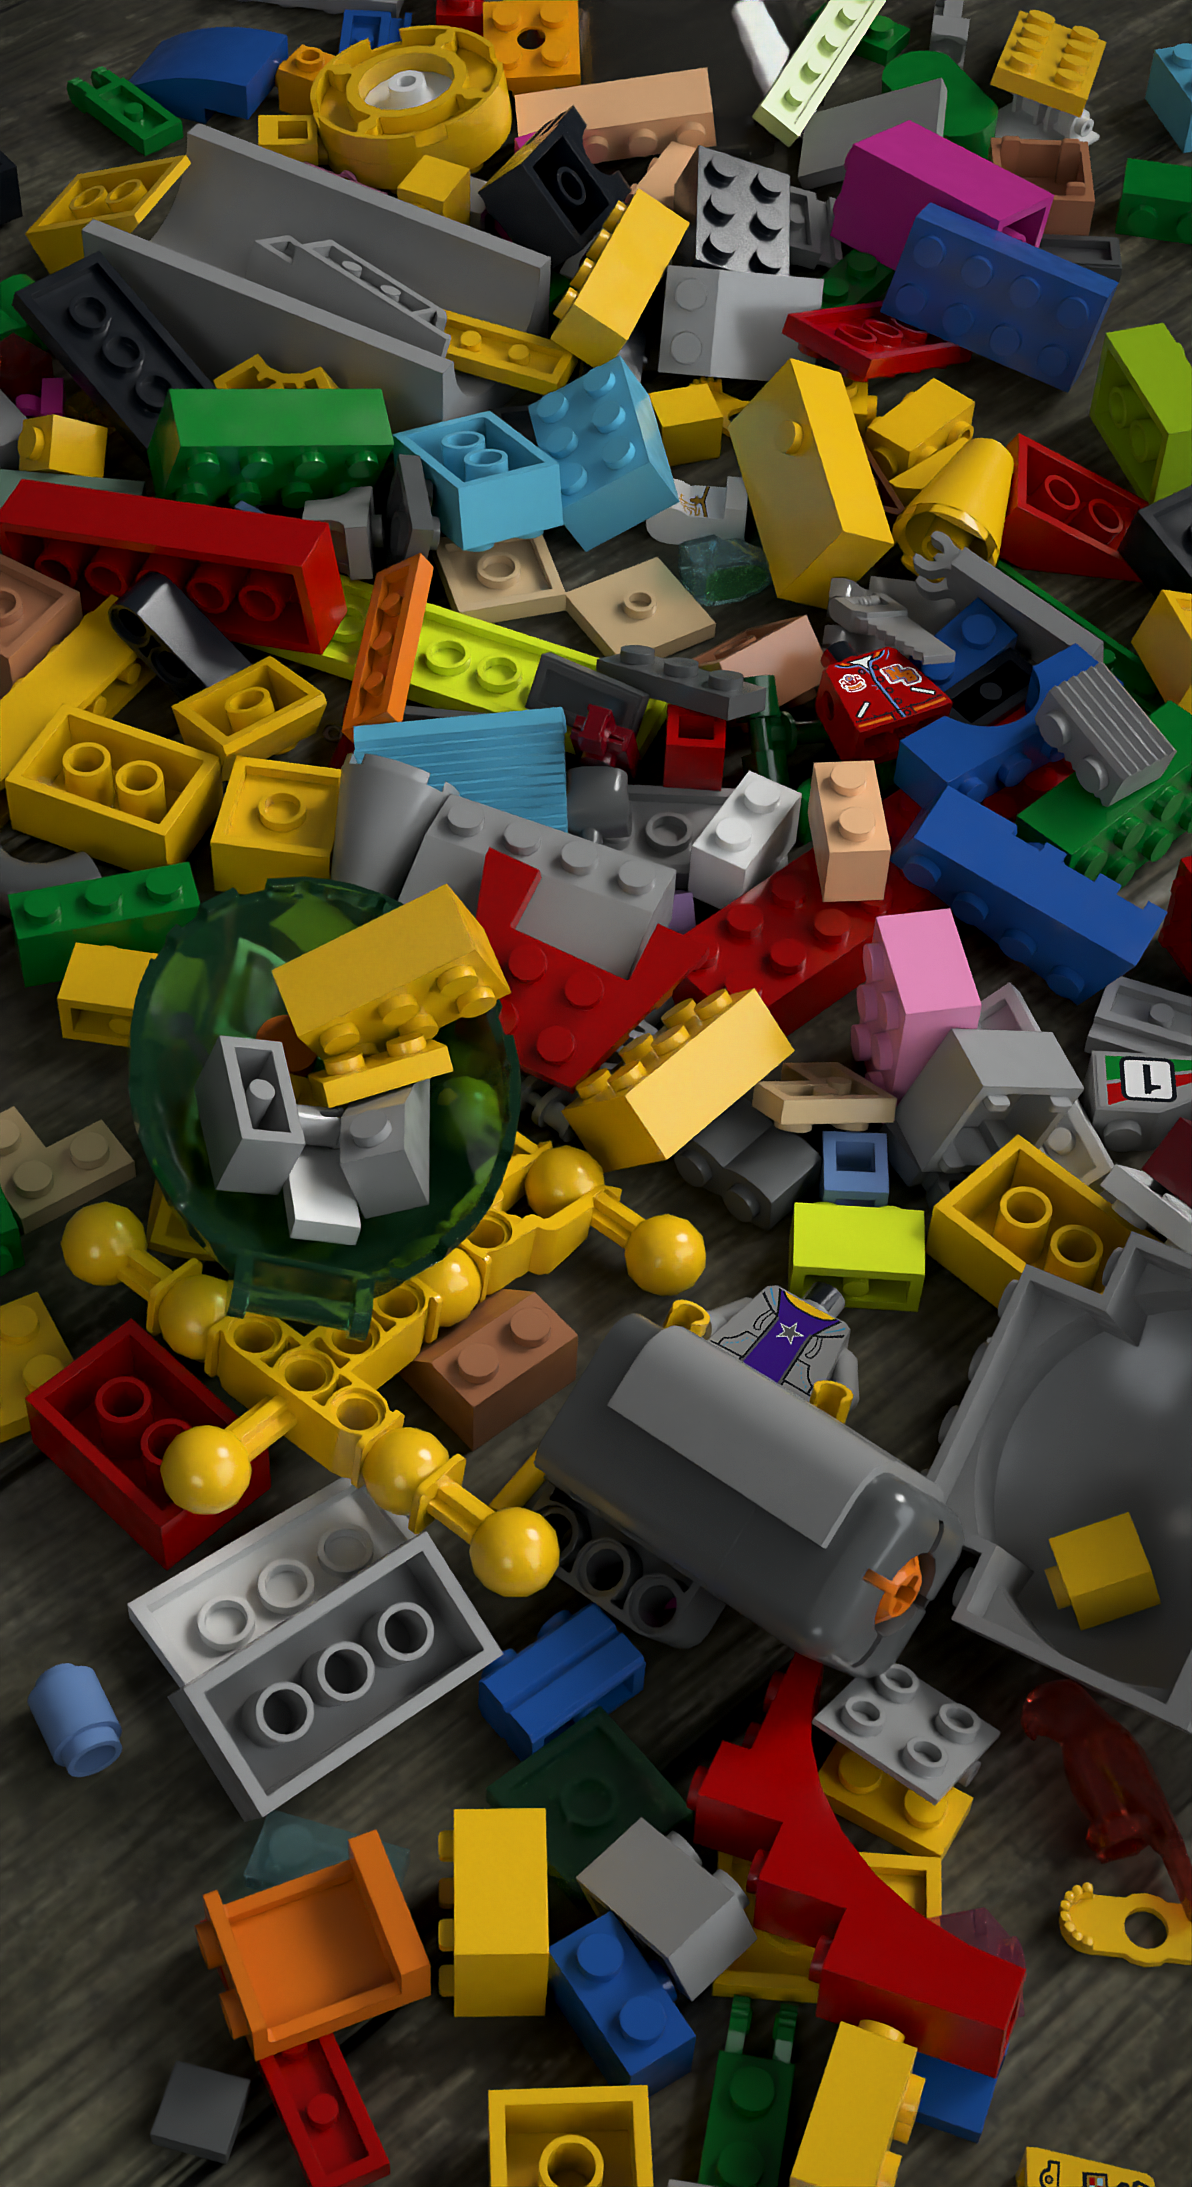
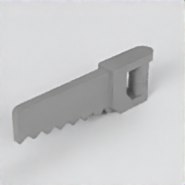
(889, 622)

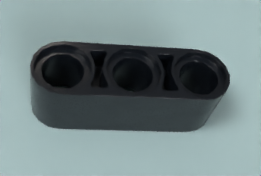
(174, 636)

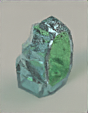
(722, 570)

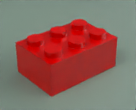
(110, 1426)

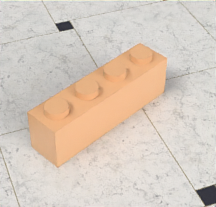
(629, 114)

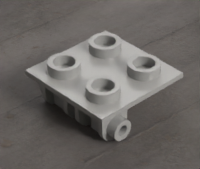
(909, 1731)

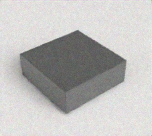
(201, 2112)

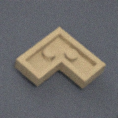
(822, 1095)
(57, 1178)

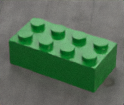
(268, 445)
(1128, 832)

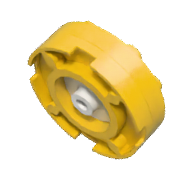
(412, 98)

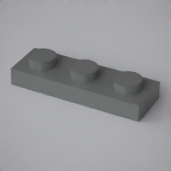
(683, 683)

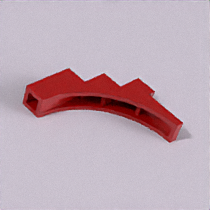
(816, 1889)

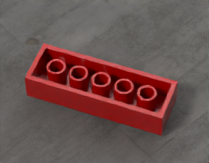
(245, 570)

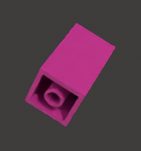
(907, 168)

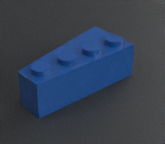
(1025, 896)

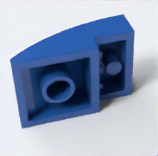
(213, 71)

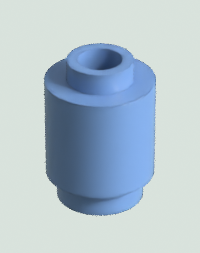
(76, 1719)

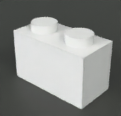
(744, 840)

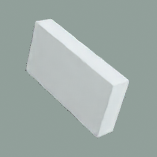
(320, 1199)

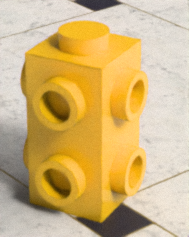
(919, 427)

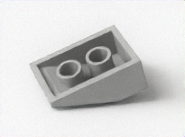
(732, 322)

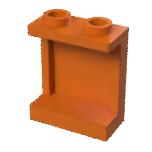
(315, 1951)

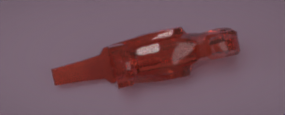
(1109, 1780)

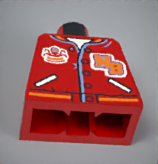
(874, 701)

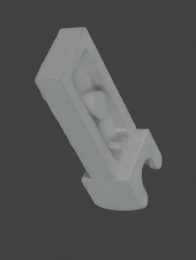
(949, 30)

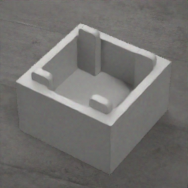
(982, 1094)

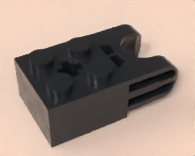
(552, 192)

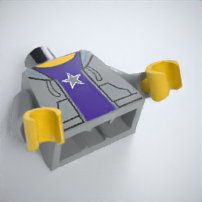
(785, 1339)

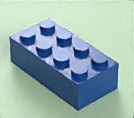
(998, 296)

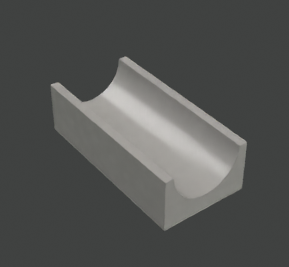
(246, 193)

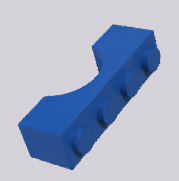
(985, 757)

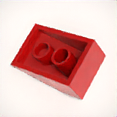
(1064, 516)

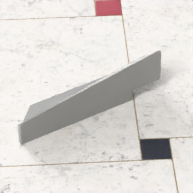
(348, 287)

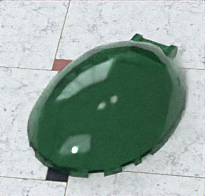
(220, 982)

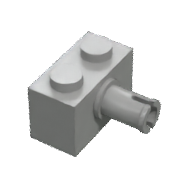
(253, 1117)

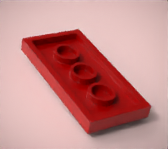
(869, 342)

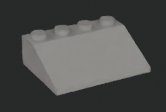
(589, 895)

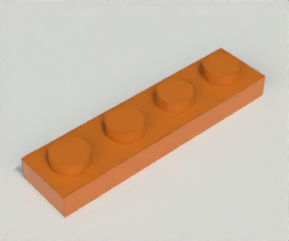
(389, 645)

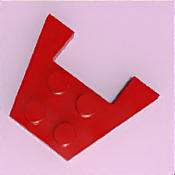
(560, 1007)

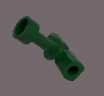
(776, 734)

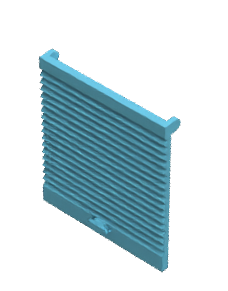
(490, 758)

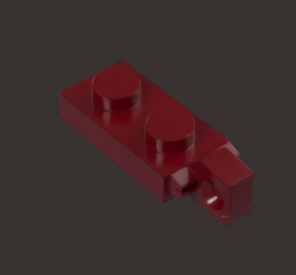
(602, 743)

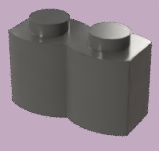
(750, 1165)

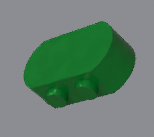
(969, 110)

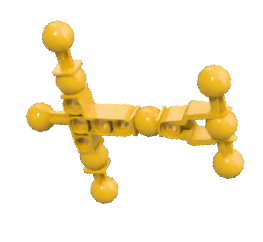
(325, 1386)

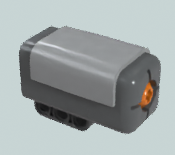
(737, 1499)

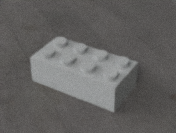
(335, 1677)

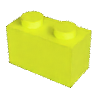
(861, 1251)

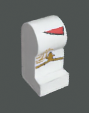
(702, 513)

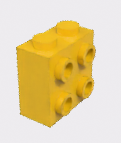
(859, 2110)

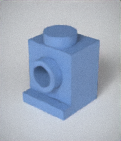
(854, 1169)

